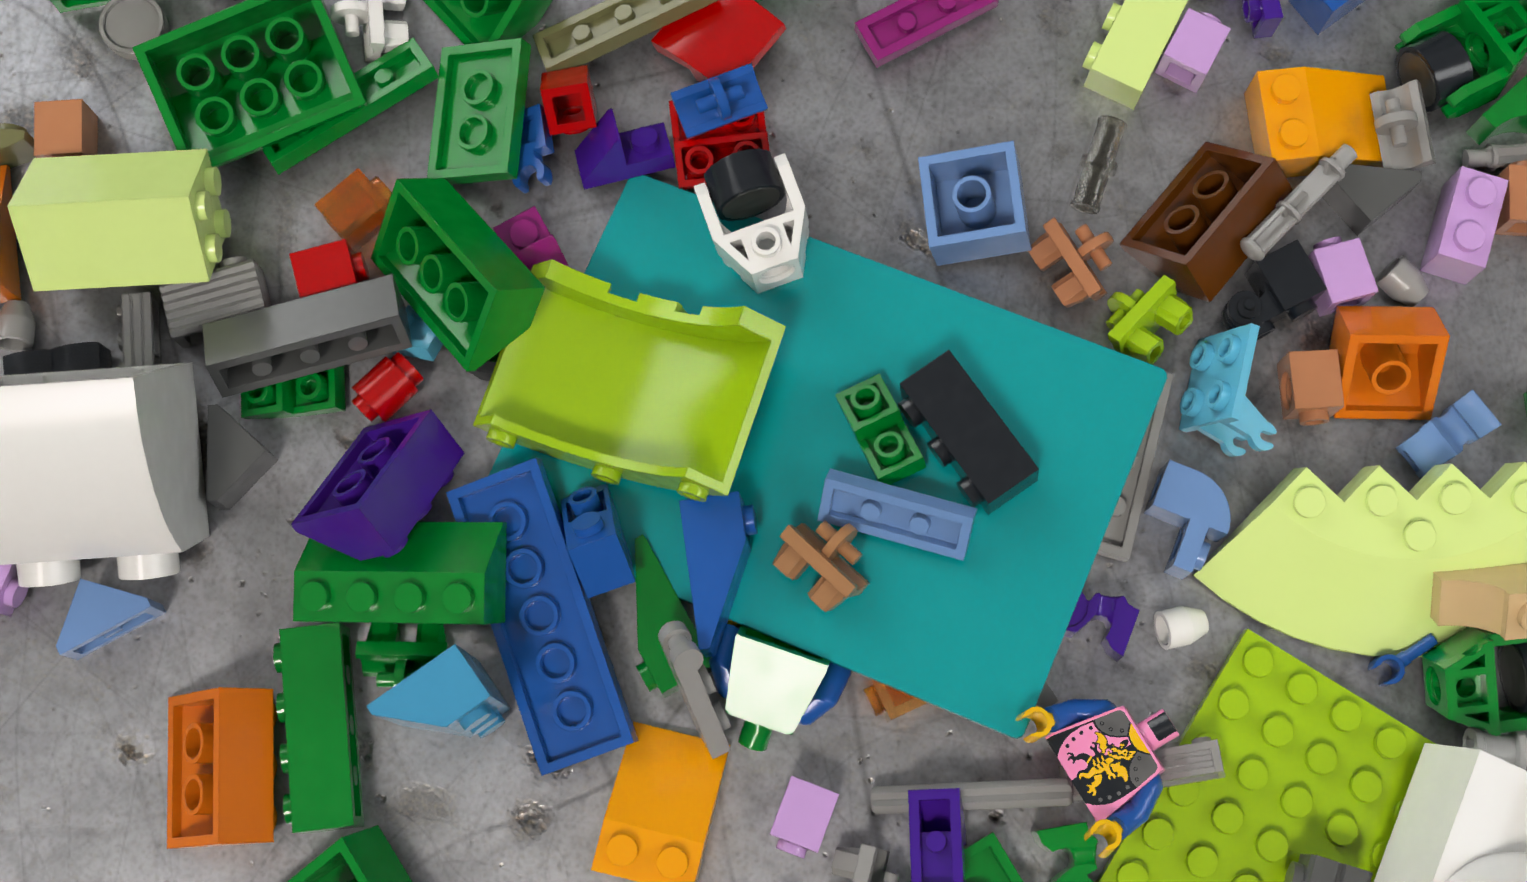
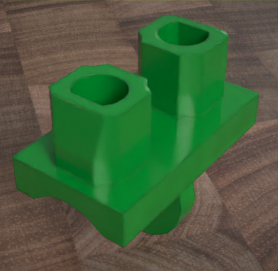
(393, 660)

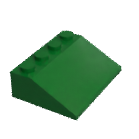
(250, 77)

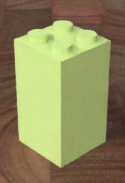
(120, 219)

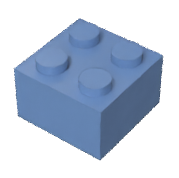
(974, 203)

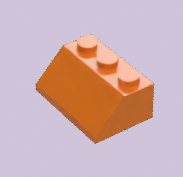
(221, 768)

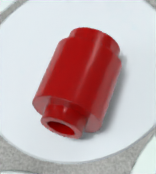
(386, 387)

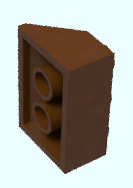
(1204, 215)

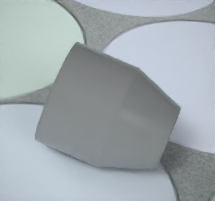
(1403, 282)
(17, 326)

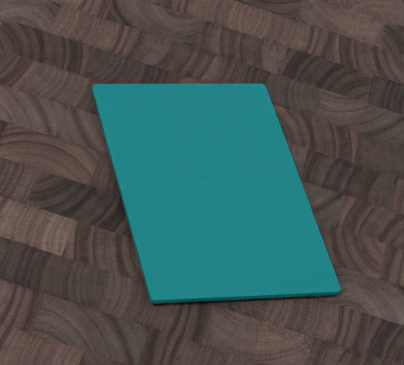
(927, 624)

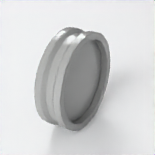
(130, 24)

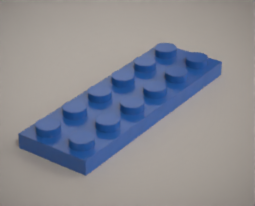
(550, 628)

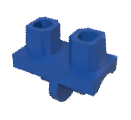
(718, 101)

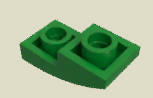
(297, 397)
(880, 430)

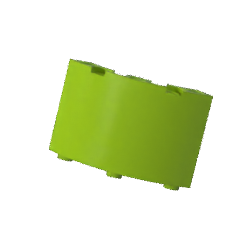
(632, 385)

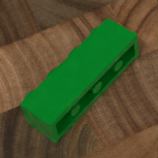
(320, 728)

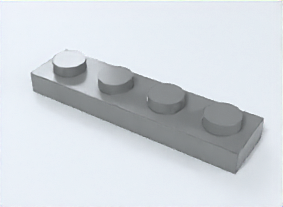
(1124, 522)

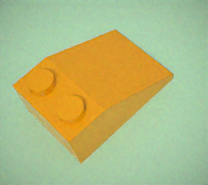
(1310, 114)
(660, 808)

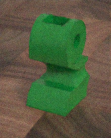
(1070, 840)

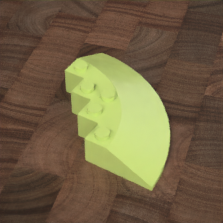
(1362, 562)

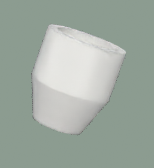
(1179, 626)

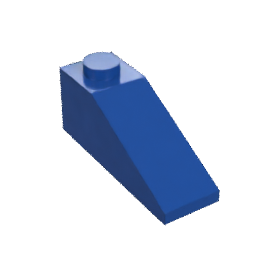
(716, 556)

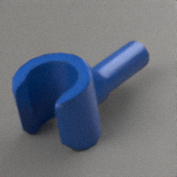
(1402, 659)

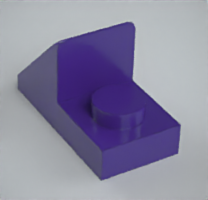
(614, 156)
(937, 835)

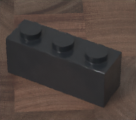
(967, 433)

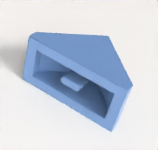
(101, 616)

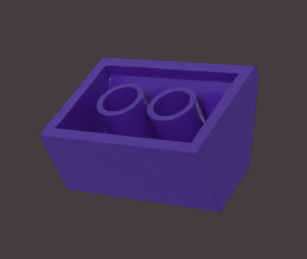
(381, 487)

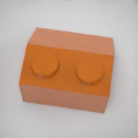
(1389, 360)

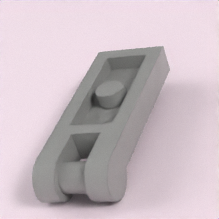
(695, 686)

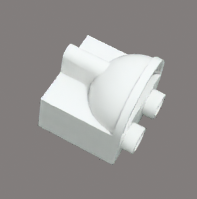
(1459, 820)

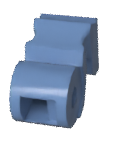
(1445, 435)

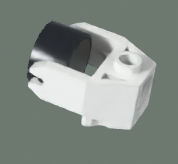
(746, 187)

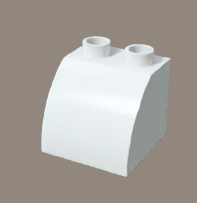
(100, 471)

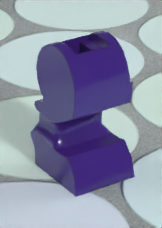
(1116, 615)

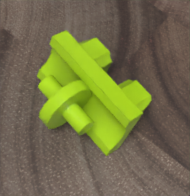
(1141, 315)

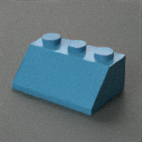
(445, 697)

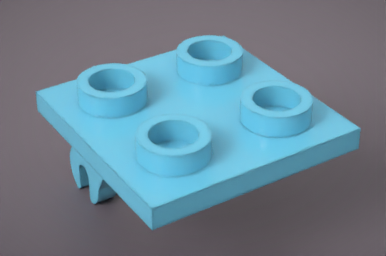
(1217, 391)

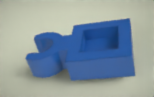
(534, 145)

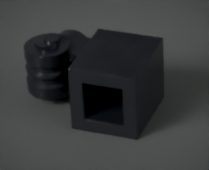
(1283, 287)

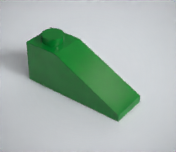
(655, 607)

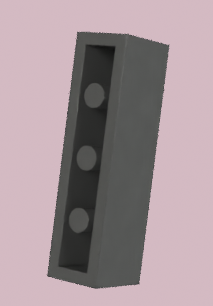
(306, 336)

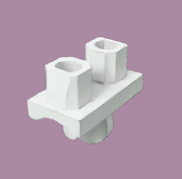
(378, 34)

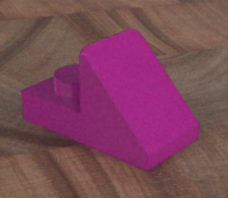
(530, 238)

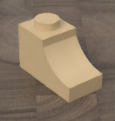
(1483, 599)

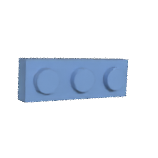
(897, 514)

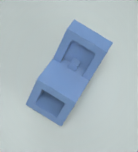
(1196, 507)

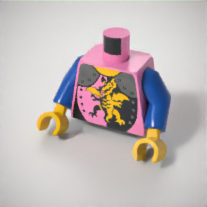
(1107, 760)

